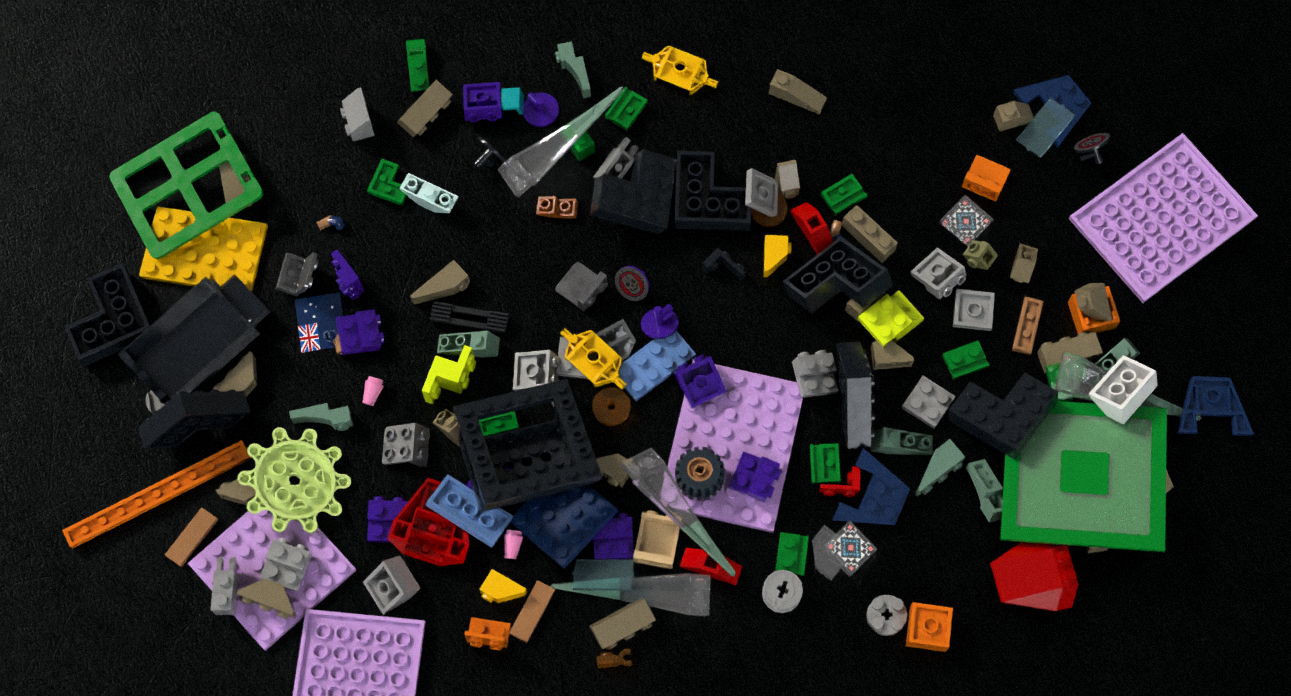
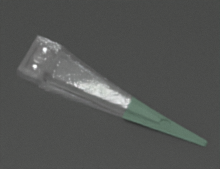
(534, 162)
(1080, 376)
(656, 482)
(675, 592)

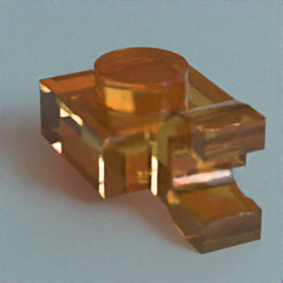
(609, 660)

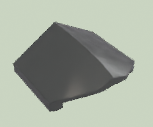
(618, 338)

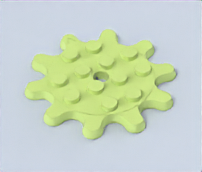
(297, 459)

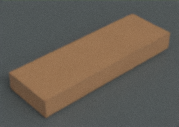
(1027, 326)
(191, 537)
(532, 611)

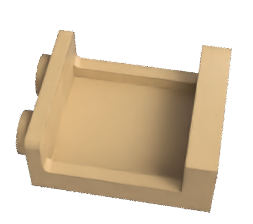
(656, 540)

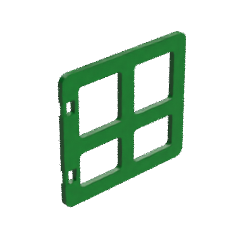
(182, 181)

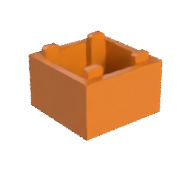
(1086, 323)
(929, 627)

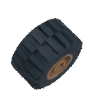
(700, 481)

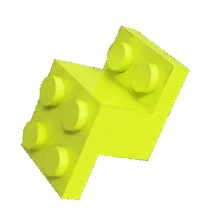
(890, 318)
(449, 375)

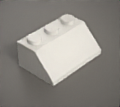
(1124, 389)

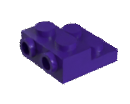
(482, 101)
(347, 279)
(359, 332)
(699, 380)
(755, 476)
(381, 516)
(615, 539)

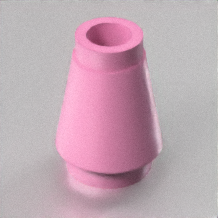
(372, 389)
(512, 543)

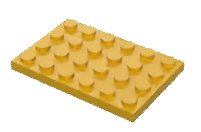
(216, 254)

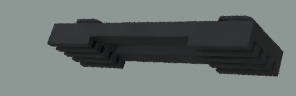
(442, 313)

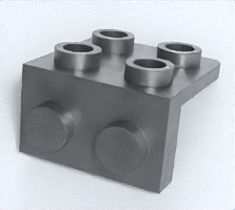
(296, 273)
(581, 286)
(406, 444)

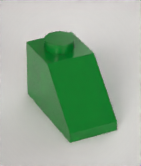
(583, 147)

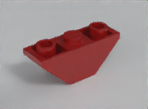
(812, 226)
(701, 562)

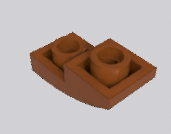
(557, 208)

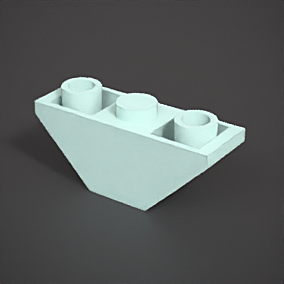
(428, 195)

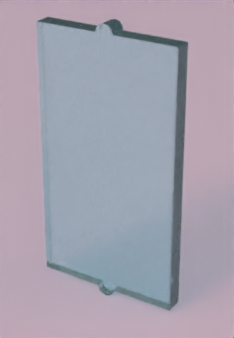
(1045, 127)
(603, 575)

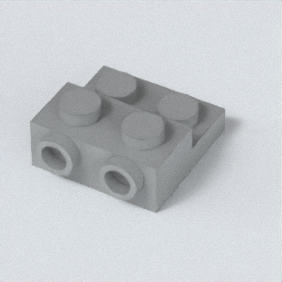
(939, 273)
(534, 369)
(815, 374)
(286, 564)

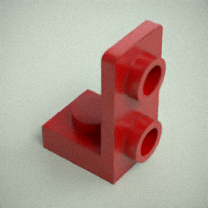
(848, 491)

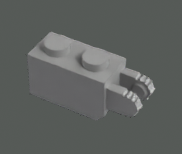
(618, 161)
(224, 588)

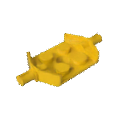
(690, 78)
(602, 370)

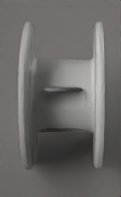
(793, 589)

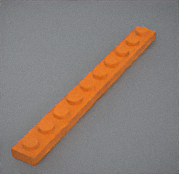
(156, 494)

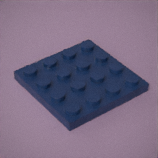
(564, 521)

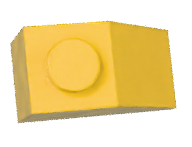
(775, 252)
(500, 588)

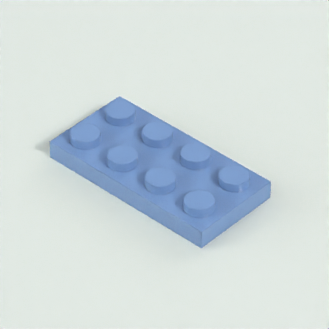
(654, 364)
(460, 507)

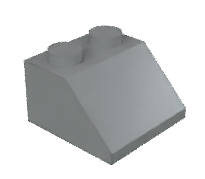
(357, 116)
(391, 584)

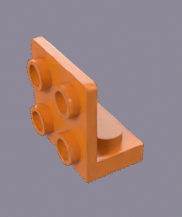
(986, 178)
(488, 633)

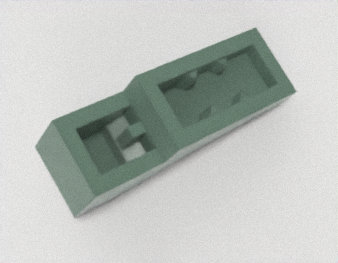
(575, 66)
(338, 418)
(988, 489)

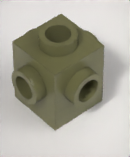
(980, 255)

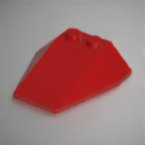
(425, 533)
(1036, 576)

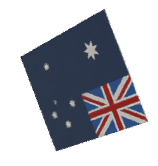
(314, 317)

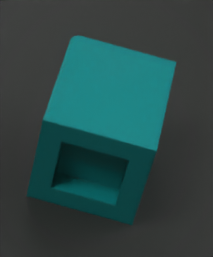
(512, 99)

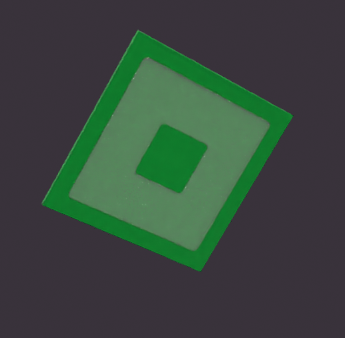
(1089, 481)

